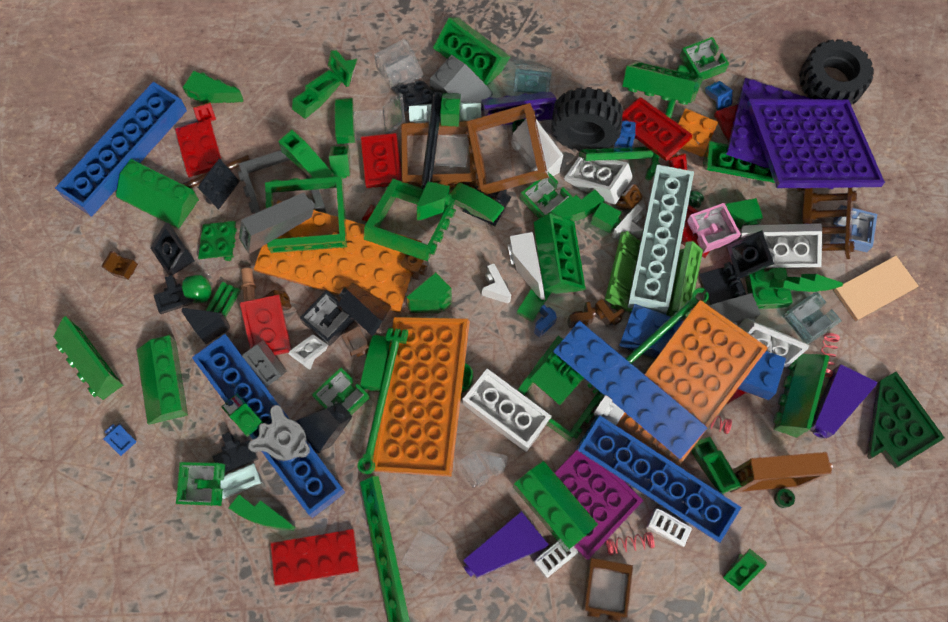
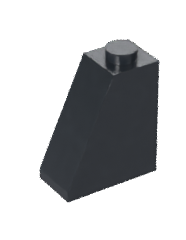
(363, 307)
(325, 425)

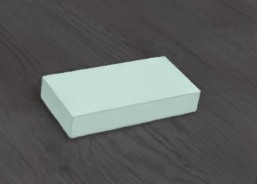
(240, 481)

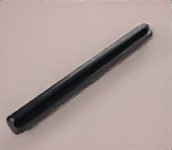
(432, 139)

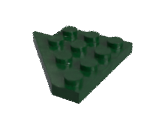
(900, 423)

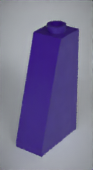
(840, 399)
(506, 546)

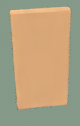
(876, 288)

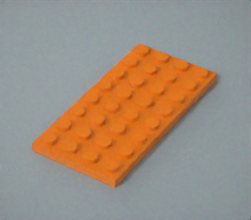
(361, 262)
(699, 370)
(423, 398)

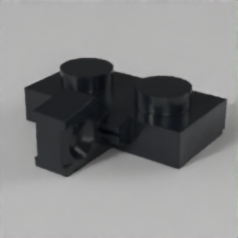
(172, 297)
(234, 454)

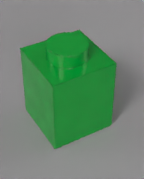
(606, 218)

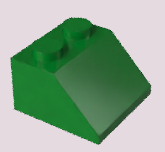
(430, 296)

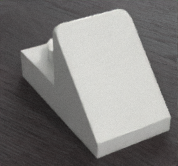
(630, 224)
(497, 289)
(308, 351)
(609, 410)

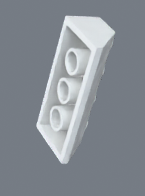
(792, 243)
(506, 410)

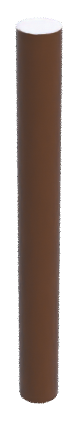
(232, 165)

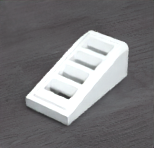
(673, 521)
(541, 566)

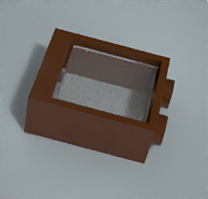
(607, 589)

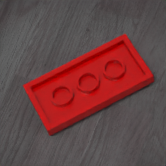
(656, 129)
(314, 557)

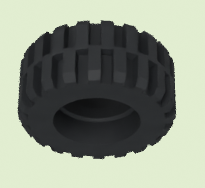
(841, 56)
(586, 119)

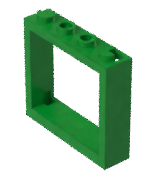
(310, 242)
(397, 242)
(586, 415)

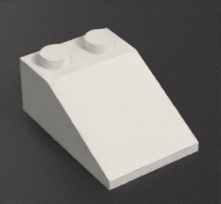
(605, 176)
(524, 256)

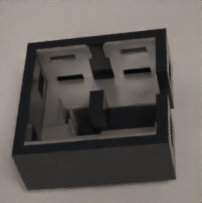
(326, 318)

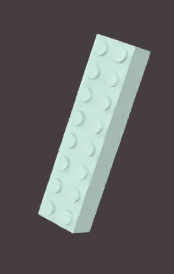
(661, 239)

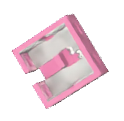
(714, 227)

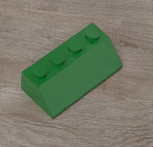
(472, 49)
(662, 82)
(717, 161)
(155, 194)
(559, 254)
(86, 359)
(161, 380)
(801, 394)
(554, 505)

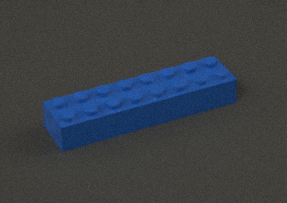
(129, 138)
(643, 322)
(630, 389)
(658, 478)

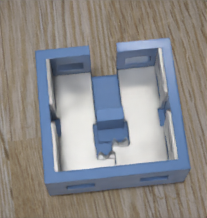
(862, 229)

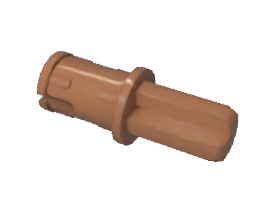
(248, 284)

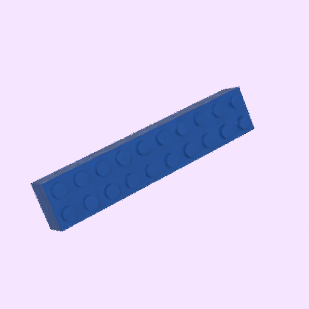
(231, 375)

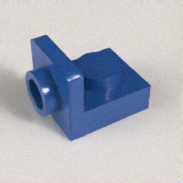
(721, 94)
(627, 135)
(545, 323)
(119, 438)

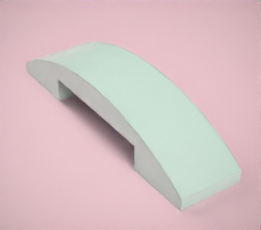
(421, 112)

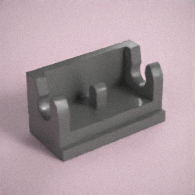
(264, 363)

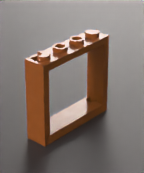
(500, 118)
(450, 180)
(782, 471)

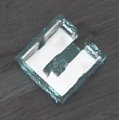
(809, 320)

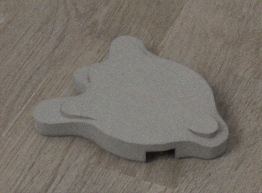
(282, 438)

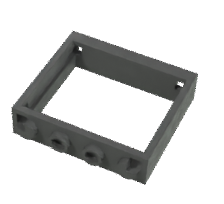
(264, 162)

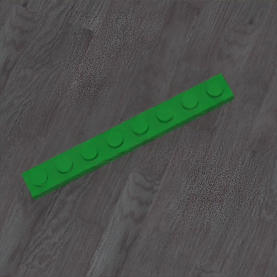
(384, 550)

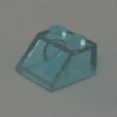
(532, 78)

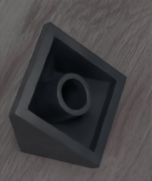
(171, 251)
(751, 254)
(206, 324)

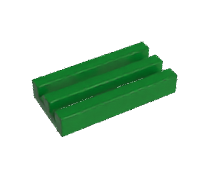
(217, 296)

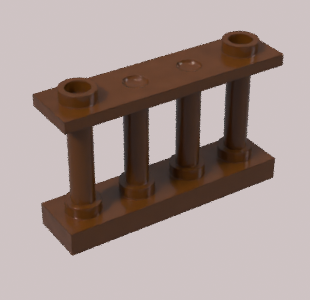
(811, 214)

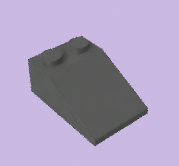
(459, 79)

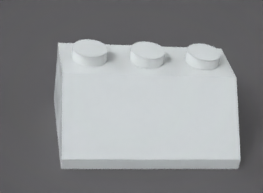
(522, 142)
(776, 341)

